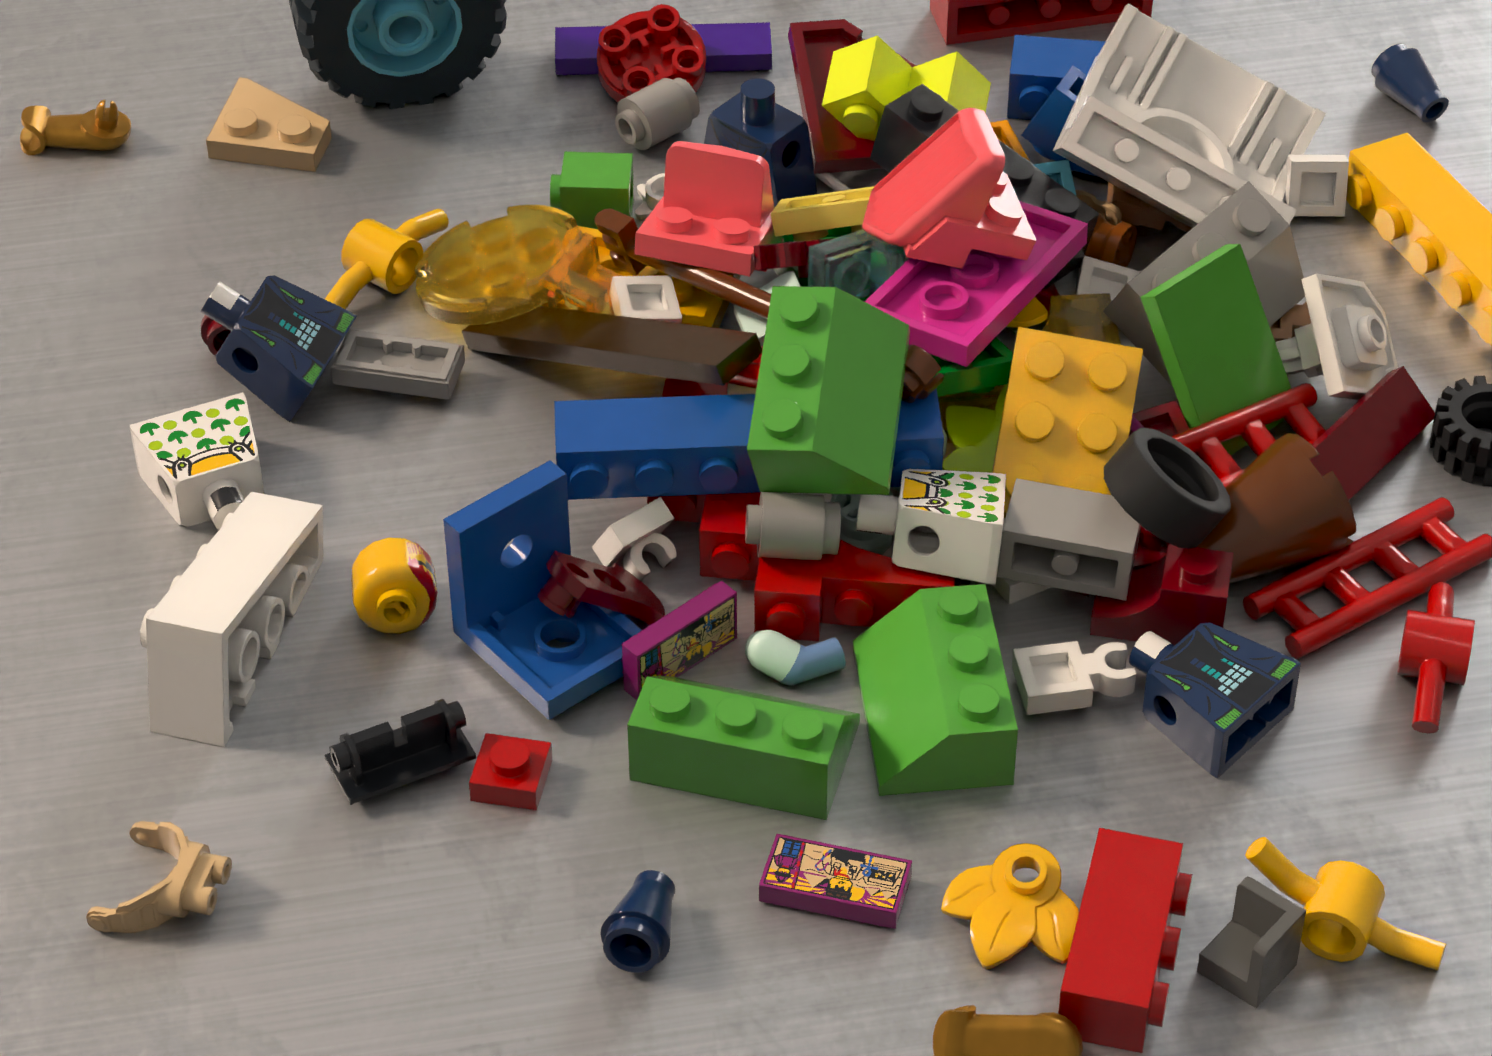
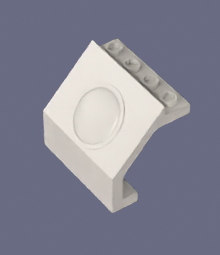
(1182, 123)

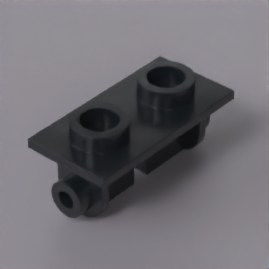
(390, 758)

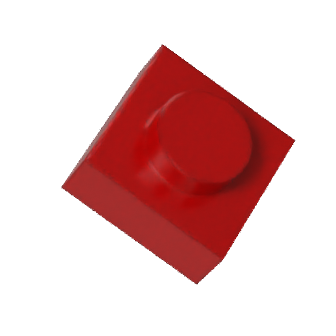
(510, 771)

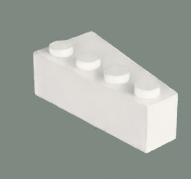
(228, 614)

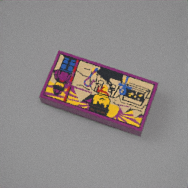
(681, 638)
(835, 881)

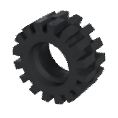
(1456, 432)

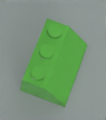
(827, 394)
(937, 694)
(739, 745)

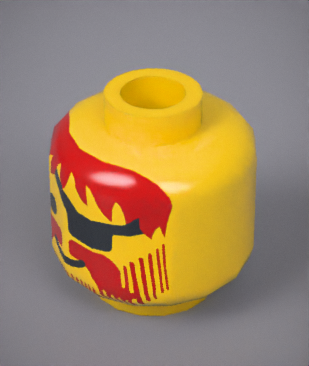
(394, 579)

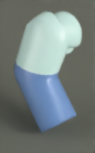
(790, 661)

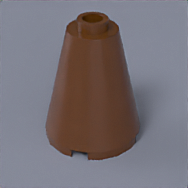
(1282, 512)

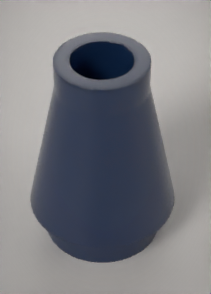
(1407, 80)
(640, 925)

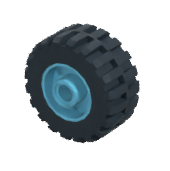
(397, 47)

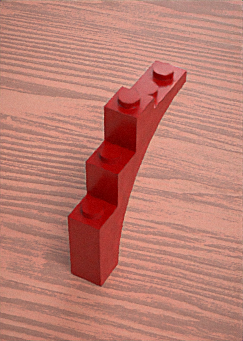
(791, 593)

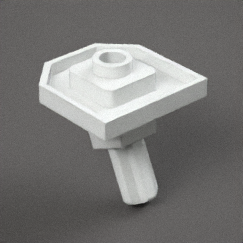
(1345, 338)

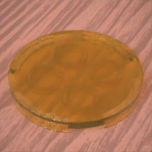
(495, 266)

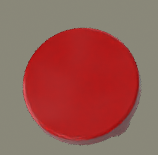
(647, 49)

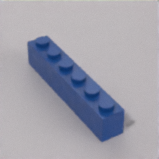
(695, 445)

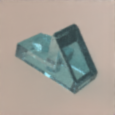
(854, 263)

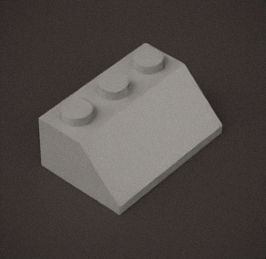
(1241, 219)

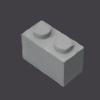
(1068, 540)

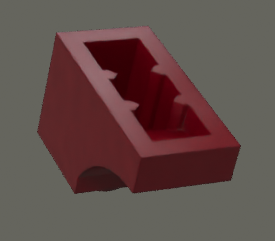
(1168, 597)

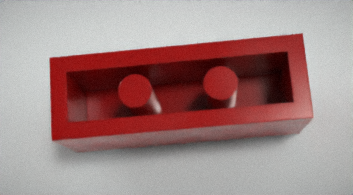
(1125, 939)

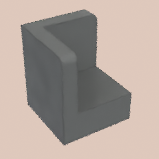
(1256, 945)

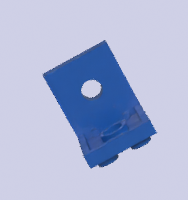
(498, 600)

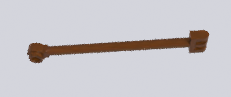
(619, 238)

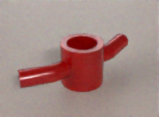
(1435, 652)

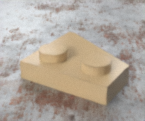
(268, 130)

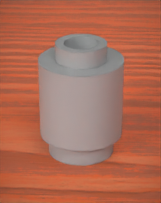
(656, 112)
(793, 526)

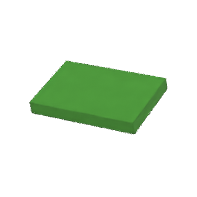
(1216, 339)

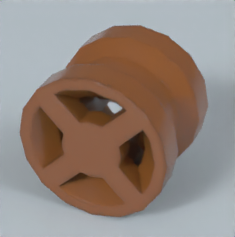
(1112, 242)

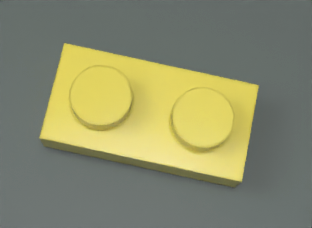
(813, 215)

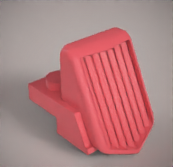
(951, 198)
(710, 209)

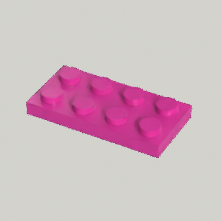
(964, 309)

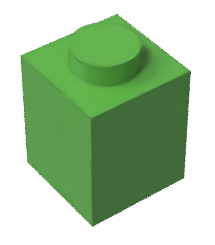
(593, 184)

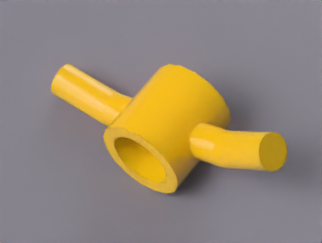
(383, 255)
(1342, 909)

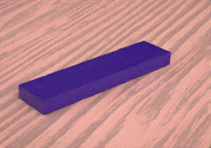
(726, 46)

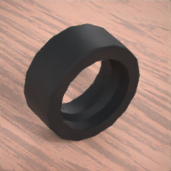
(1166, 488)

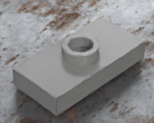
(398, 364)

